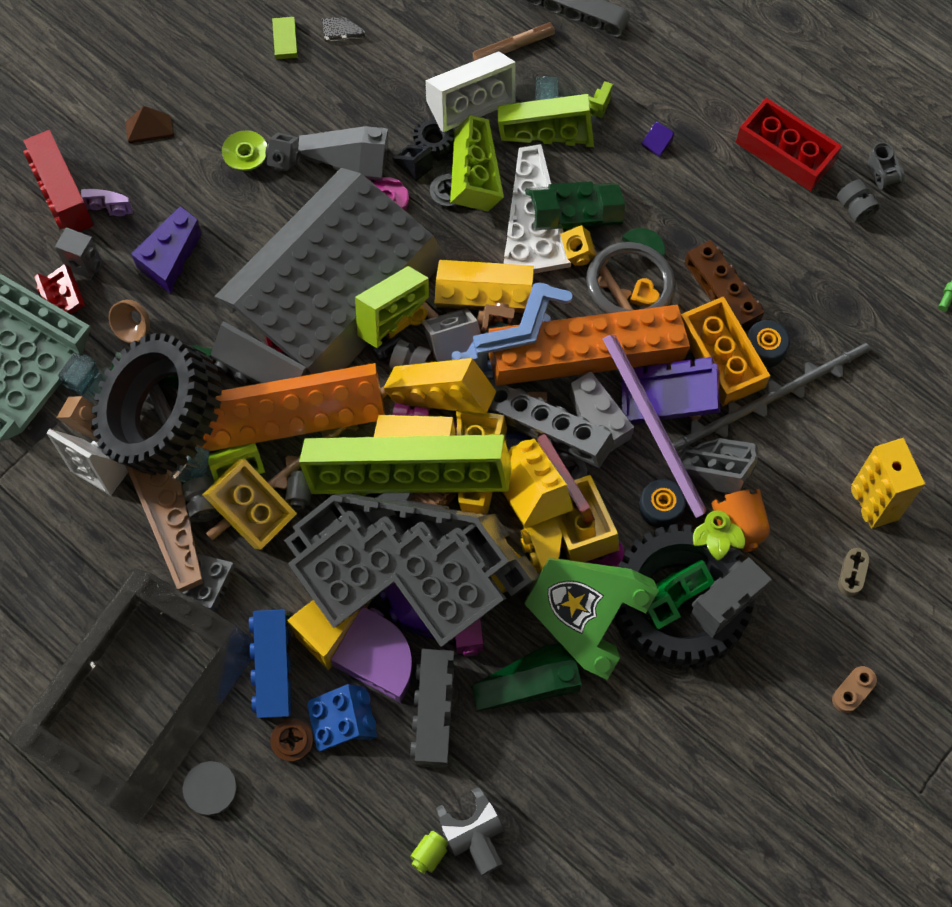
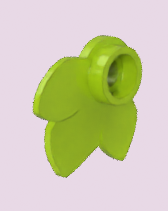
(718, 537)

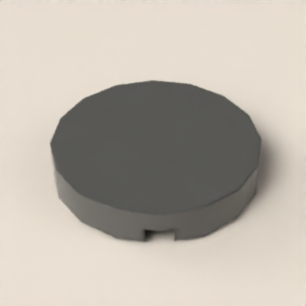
(209, 788)

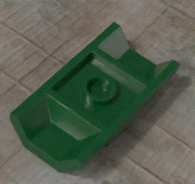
(577, 205)

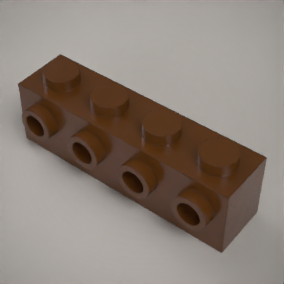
(720, 280)

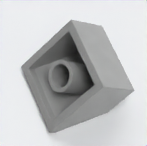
(450, 333)

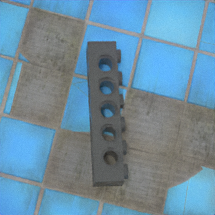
(592, 450)

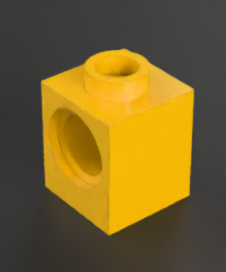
(572, 239)

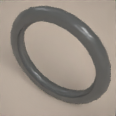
(635, 248)

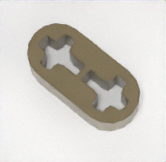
(858, 573)

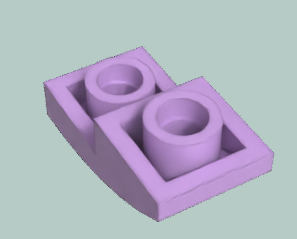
(115, 203)

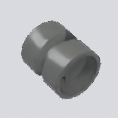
(857, 199)
(406, 354)
(198, 507)

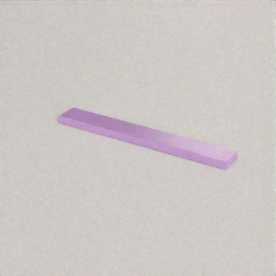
(655, 425)

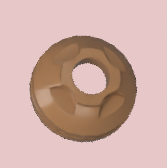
(124, 325)

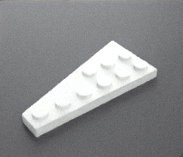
(524, 244)

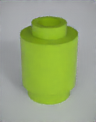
(429, 852)

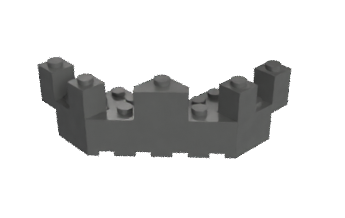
(434, 555)

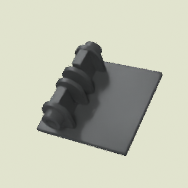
(216, 576)

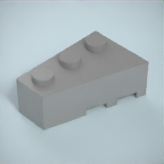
(597, 406)

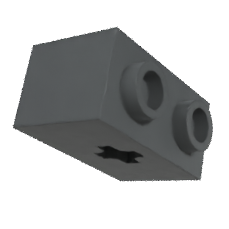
(79, 253)

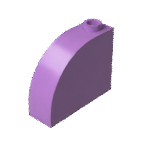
(376, 654)

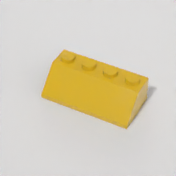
(479, 283)
(535, 485)

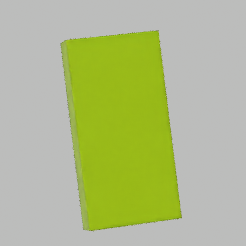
(284, 38)

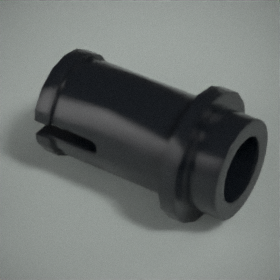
(385, 348)

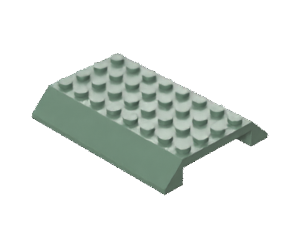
(33, 350)

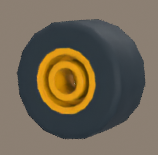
(769, 341)
(658, 512)

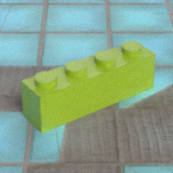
(548, 121)

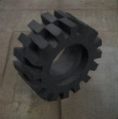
(431, 127)

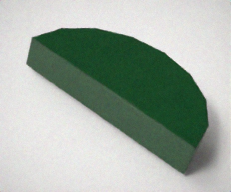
(645, 237)

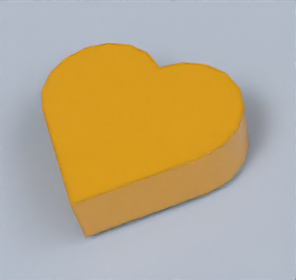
(644, 294)

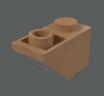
(78, 415)

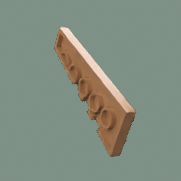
(169, 520)

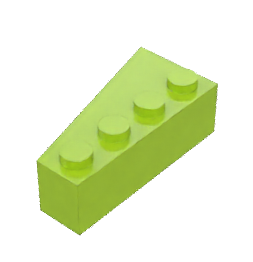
(475, 166)

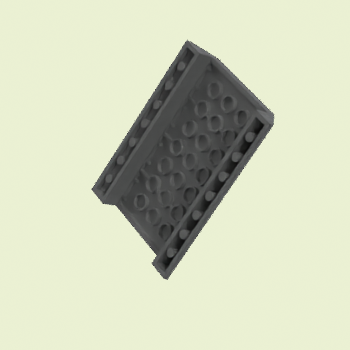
(314, 267)

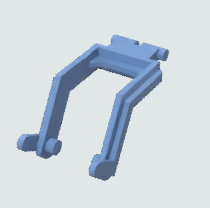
(516, 336)

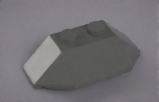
(720, 464)

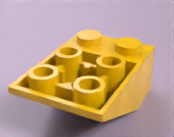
(542, 542)

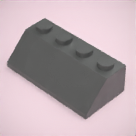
(250, 359)

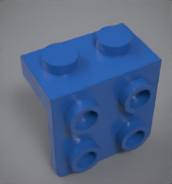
(341, 717)

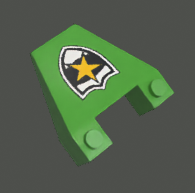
(580, 602)

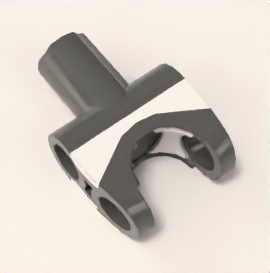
(474, 833)

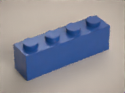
(271, 663)

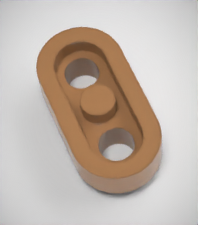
(855, 688)

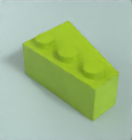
(388, 302)

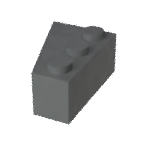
(729, 596)

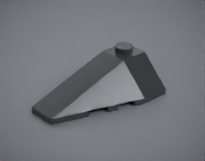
(353, 149)

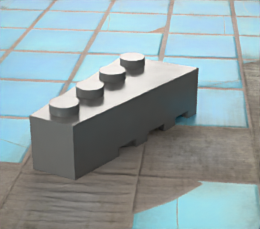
(434, 708)

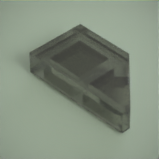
(341, 29)

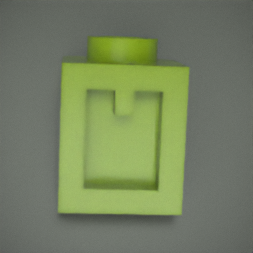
(601, 100)

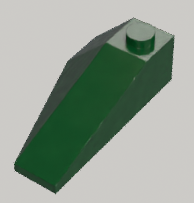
(537, 676)

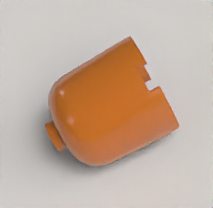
(748, 513)

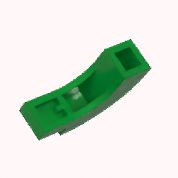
(676, 590)

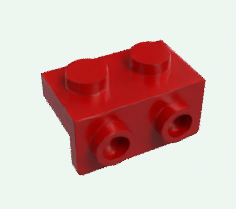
(60, 289)

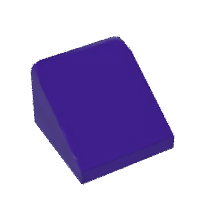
(658, 139)

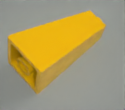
(317, 633)

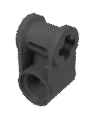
(885, 169)

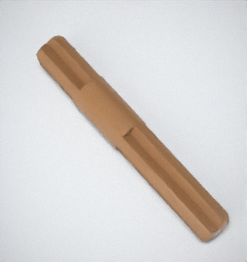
(517, 41)

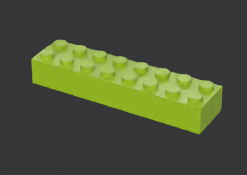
(406, 464)

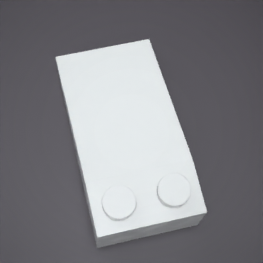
(88, 461)

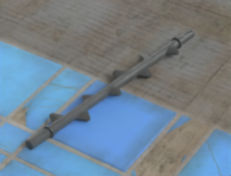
(775, 392)

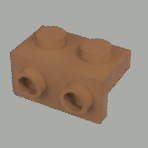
(494, 313)

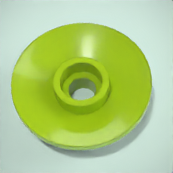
(244, 143)

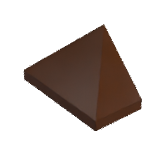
(148, 125)

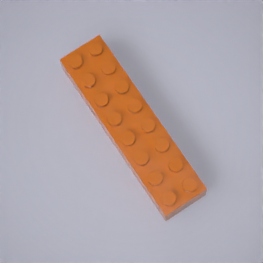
(578, 346)
(296, 407)

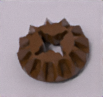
(282, 732)

